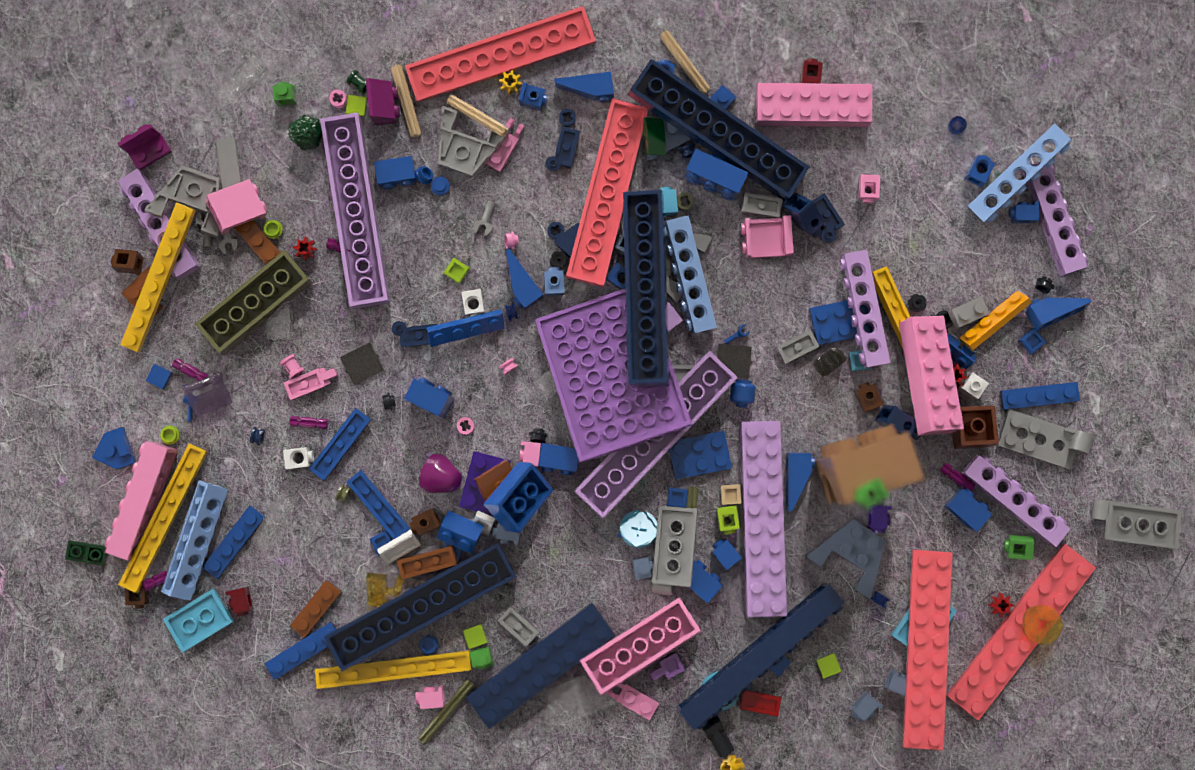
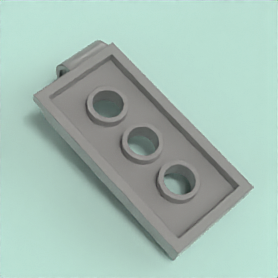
(1071, 439)
(1115, 511)
(664, 579)

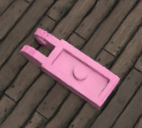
(504, 151)
(635, 700)

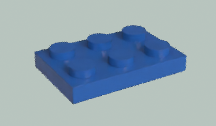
(834, 323)
(700, 455)

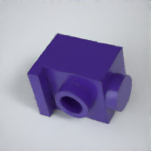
(878, 518)

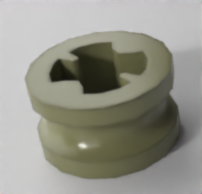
(690, 200)
(343, 494)

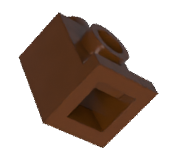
(127, 261)
(865, 403)
(432, 522)
(132, 599)

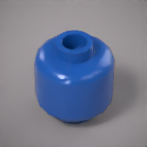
(742, 393)

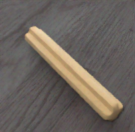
(684, 62)
(406, 100)
(477, 115)

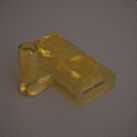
(377, 588)

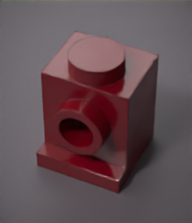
(811, 65)
(240, 601)

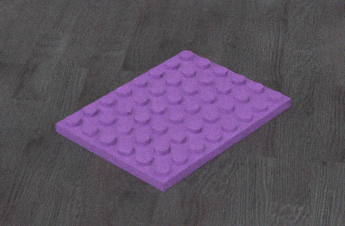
(591, 376)

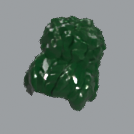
(306, 132)

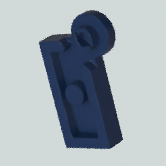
(565, 149)
(831, 217)
(412, 335)

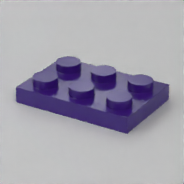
(471, 496)

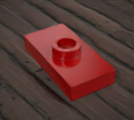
(760, 703)

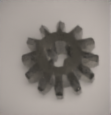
(829, 361)

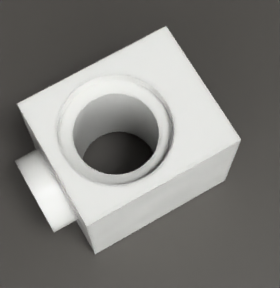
(467, 297)
(973, 386)
(290, 454)

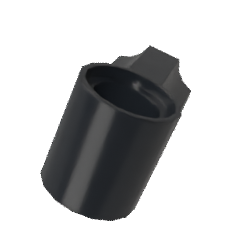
(715, 732)

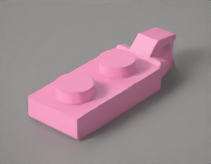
(309, 382)

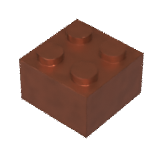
(979, 428)

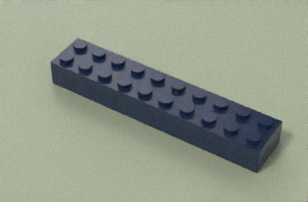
(718, 130)
(646, 289)
(419, 607)
(760, 655)

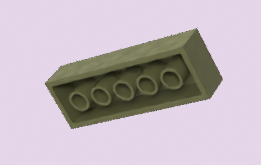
(253, 303)

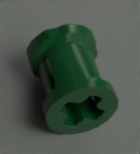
(357, 81)

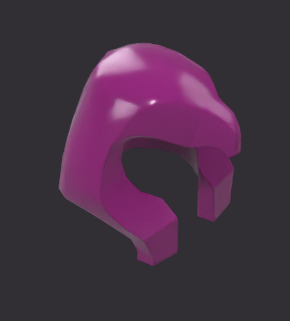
(439, 475)

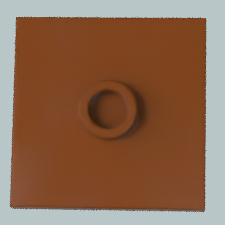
(491, 479)

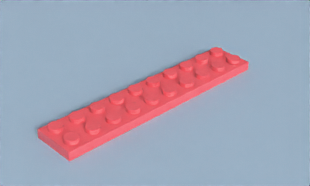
(500, 54)
(605, 193)
(1009, 645)
(927, 650)

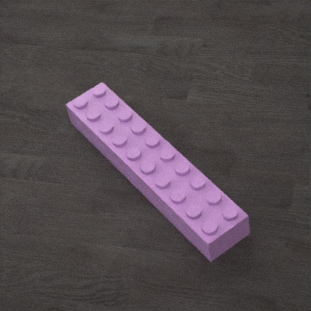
(355, 210)
(627, 466)
(763, 519)

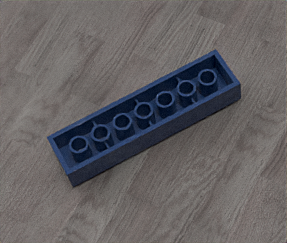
(540, 665)

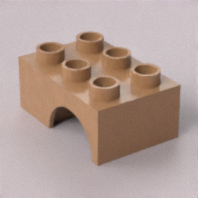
(879, 455)

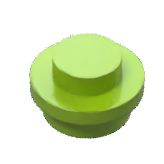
(273, 229)
(170, 435)

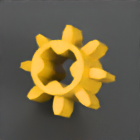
(507, 77)
(732, 763)

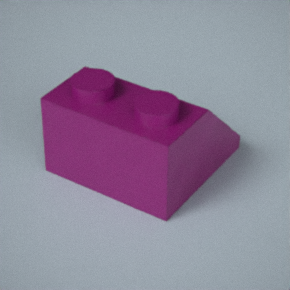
(382, 101)

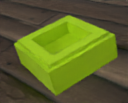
(356, 104)
(456, 270)
(475, 636)
(828, 665)

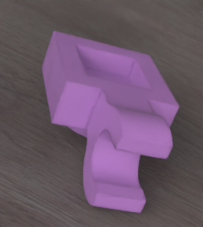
(670, 667)

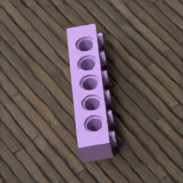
(129, 185)
(1052, 228)
(861, 261)
(1057, 528)

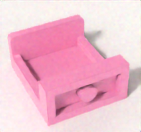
(235, 205)
(767, 237)

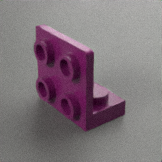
(145, 146)

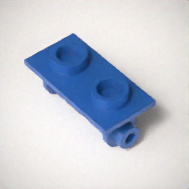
(962, 356)

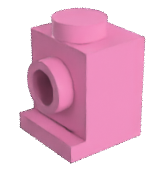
(871, 182)
(530, 453)
(431, 698)

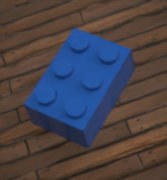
(715, 175)
(428, 397)
(518, 497)

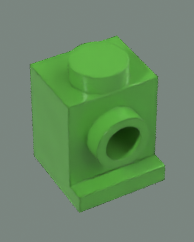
(284, 94)
(862, 493)
(1026, 549)
(481, 658)

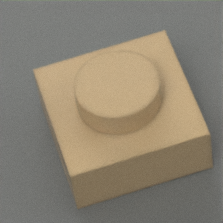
(730, 494)

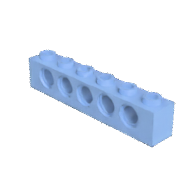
(1052, 135)
(702, 301)
(186, 545)

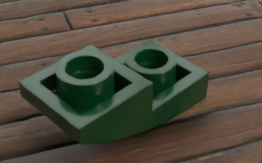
(655, 136)
(85, 552)

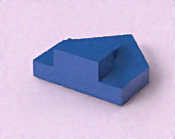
(115, 449)

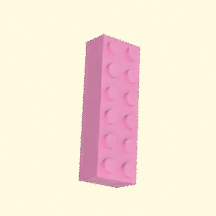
(813, 105)
(931, 375)
(141, 498)
(640, 646)

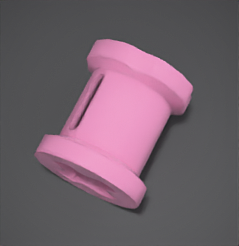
(292, 366)

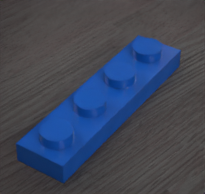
(465, 328)
(1039, 395)
(340, 444)
(378, 504)
(233, 542)
(299, 652)

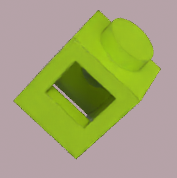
(730, 511)

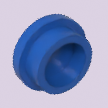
(424, 175)
(440, 186)
(429, 644)

